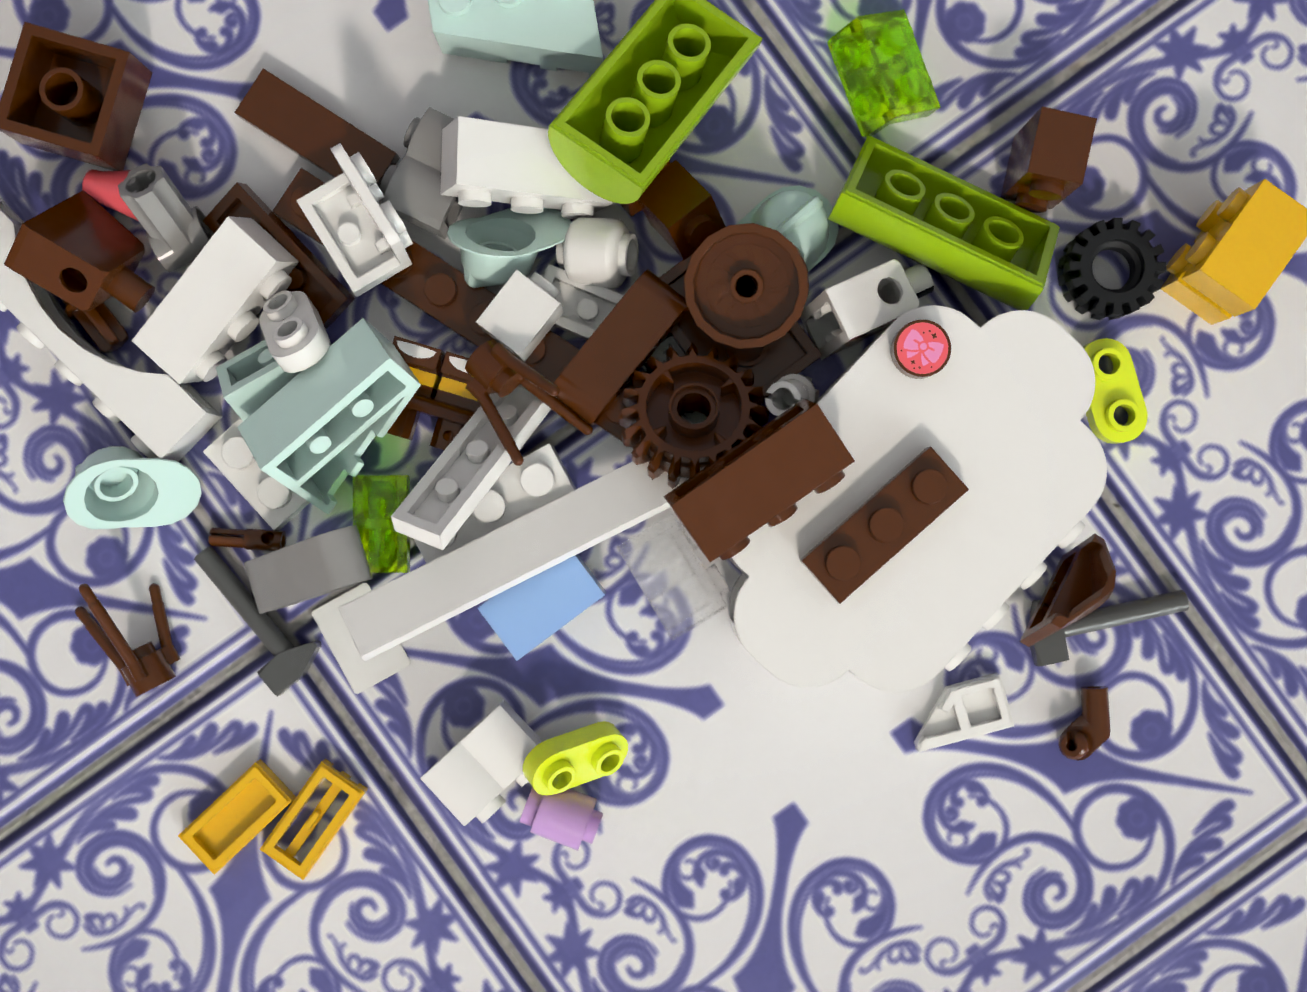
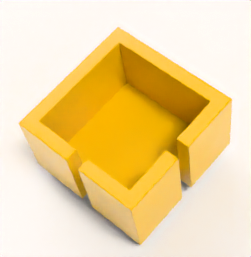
(1237, 252)

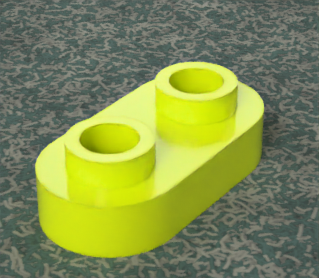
(1115, 390)
(575, 758)

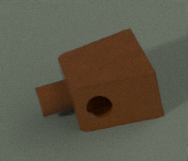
(81, 255)

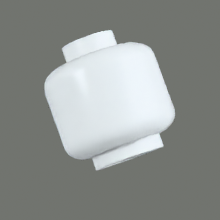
(598, 252)

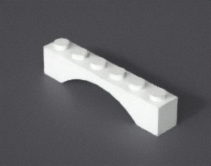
(152, 405)

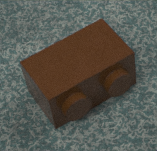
(1048, 159)

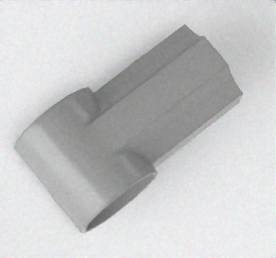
(170, 224)

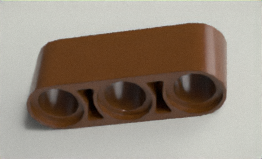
(620, 346)

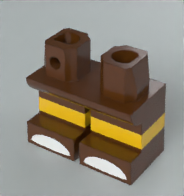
(440, 394)

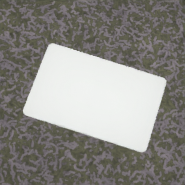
(358, 672)

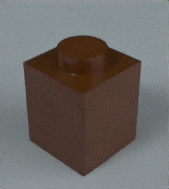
(680, 209)

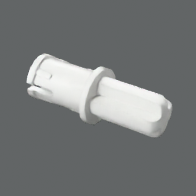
(789, 391)

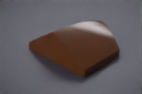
(1075, 590)

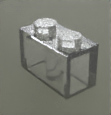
(674, 576)

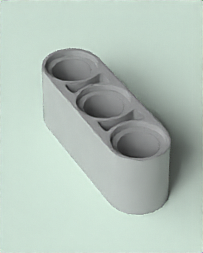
(308, 569)

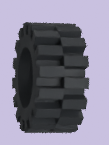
(1142, 263)

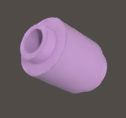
(562, 817)

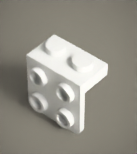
(357, 232)

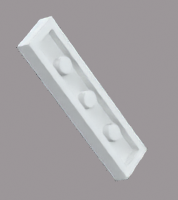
(466, 470)

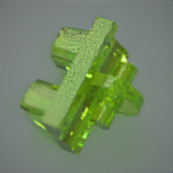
(373, 504)

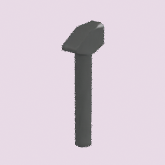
(1054, 648)
(289, 662)

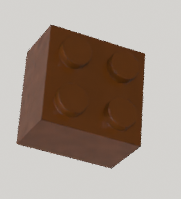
(73, 97)

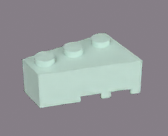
(523, 31)
(330, 414)

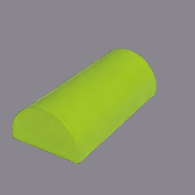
(649, 96)
(946, 224)

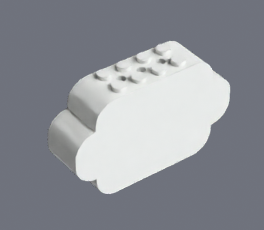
(1008, 429)

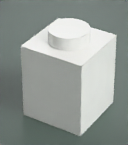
(522, 313)

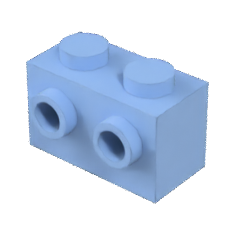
(541, 605)

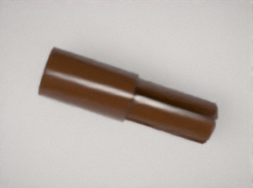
(248, 539)

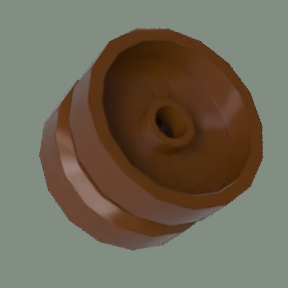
(714, 278)

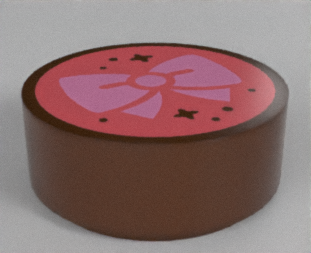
(920, 349)

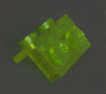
(882, 71)

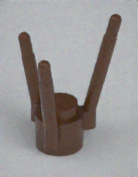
(500, 372)
(144, 666)

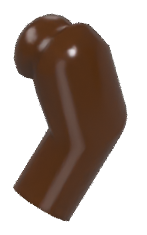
(1090, 728)

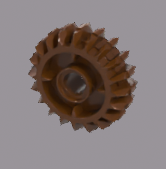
(683, 386)

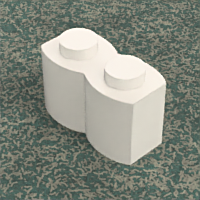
(483, 765)

